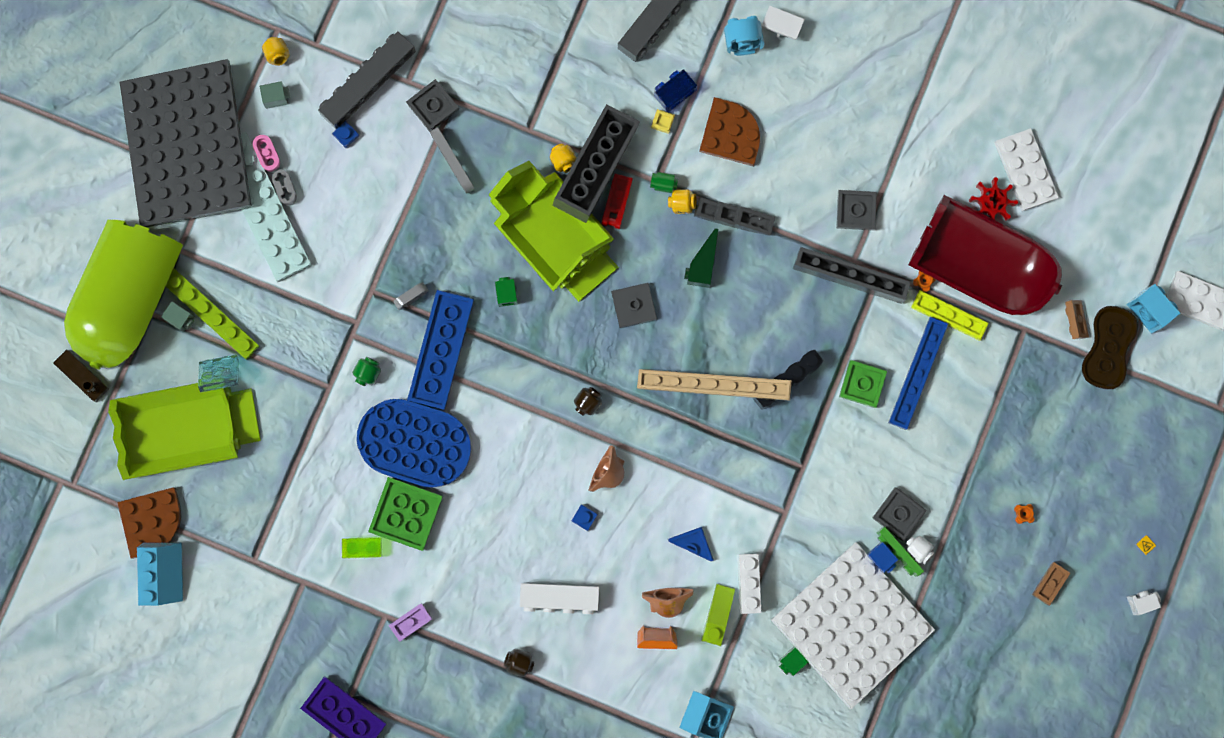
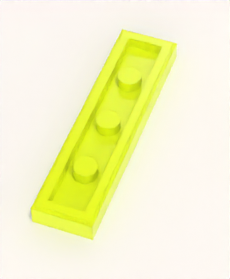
(949, 314)

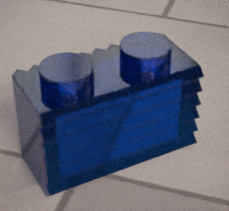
(675, 90)

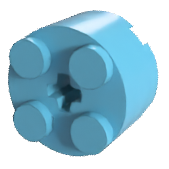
(743, 35)

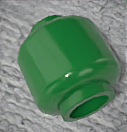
(366, 371)

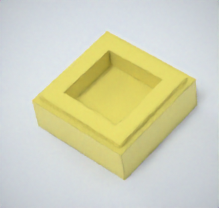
(662, 121)

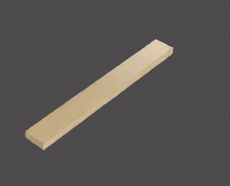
(714, 384)

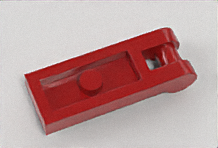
(617, 200)

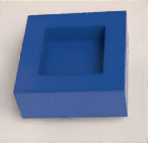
(345, 134)
(584, 517)

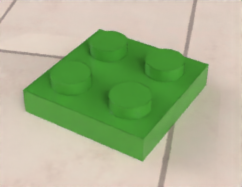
(862, 384)

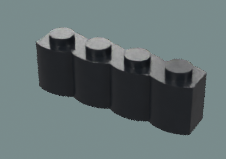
(796, 373)

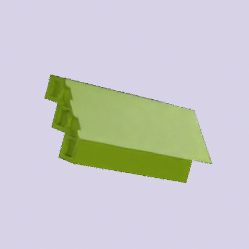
(181, 428)

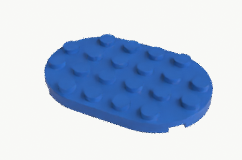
(414, 443)

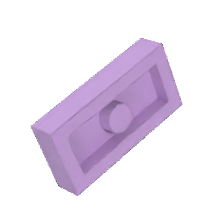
(410, 622)

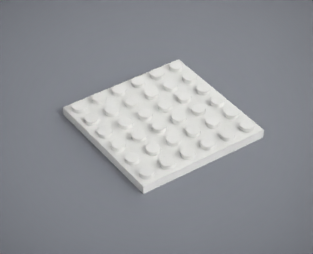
(852, 625)

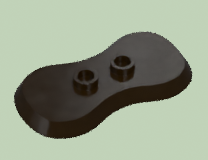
(1106, 360)

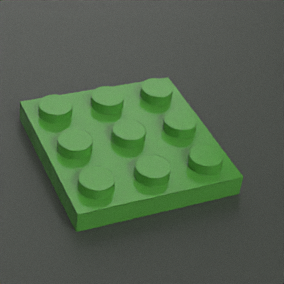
(405, 514)

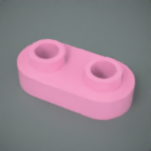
(267, 153)

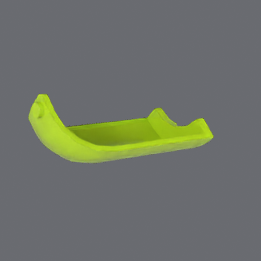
(119, 292)

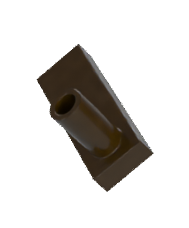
(81, 375)

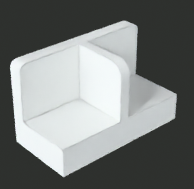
(782, 23)

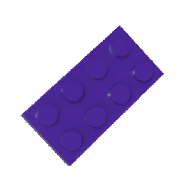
(341, 712)

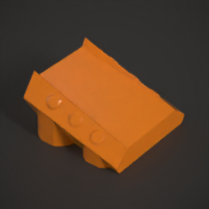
(656, 638)

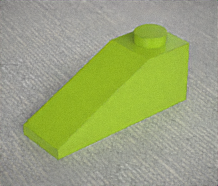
(718, 615)

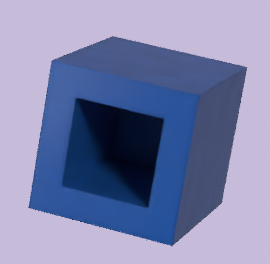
(883, 558)

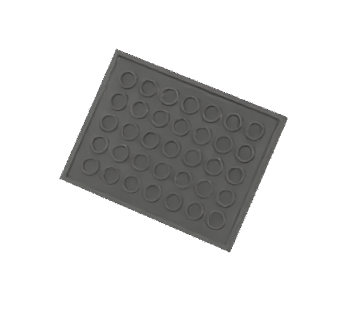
(185, 143)

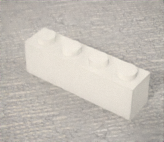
(559, 597)

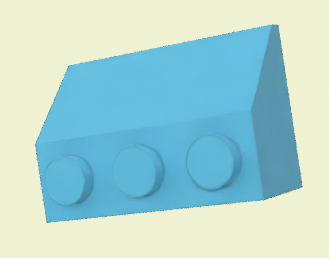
(159, 573)

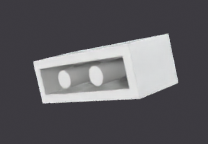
(749, 583)

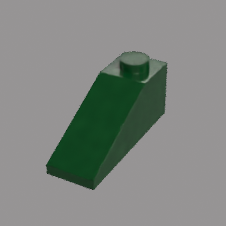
(702, 264)

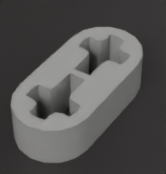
(280, 189)
(410, 296)

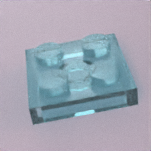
(218, 373)

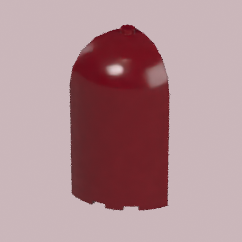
(986, 260)

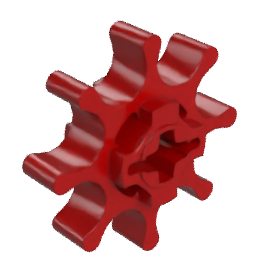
(999, 196)

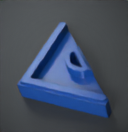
(694, 542)

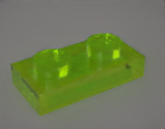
(361, 547)

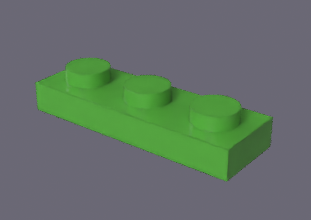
(911, 565)

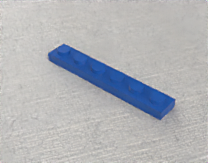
(918, 373)

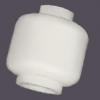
(920, 550)

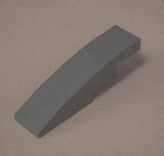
(734, 216)

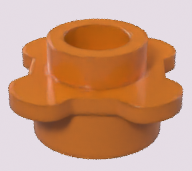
(924, 285)
(1028, 509)

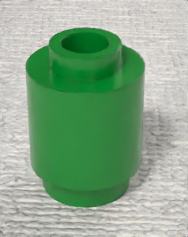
(663, 182)

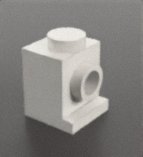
(1144, 602)

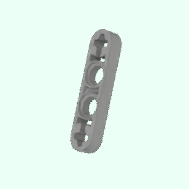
(451, 160)

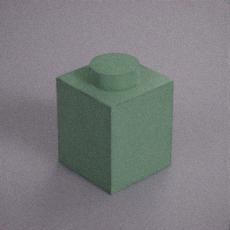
(274, 94)
(178, 317)

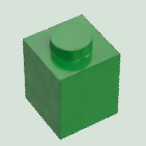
(506, 292)
(792, 662)

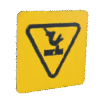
(1146, 545)

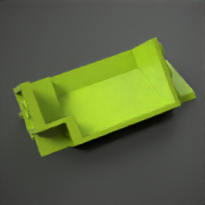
(550, 240)

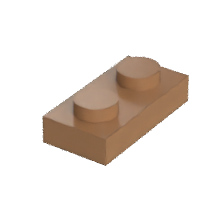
(1077, 321)
(1051, 583)

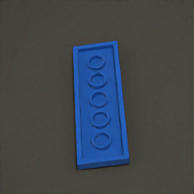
(440, 350)

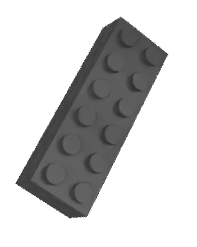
(596, 163)

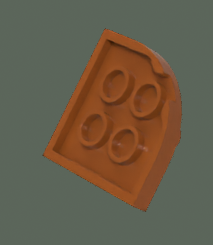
(731, 133)
(150, 518)

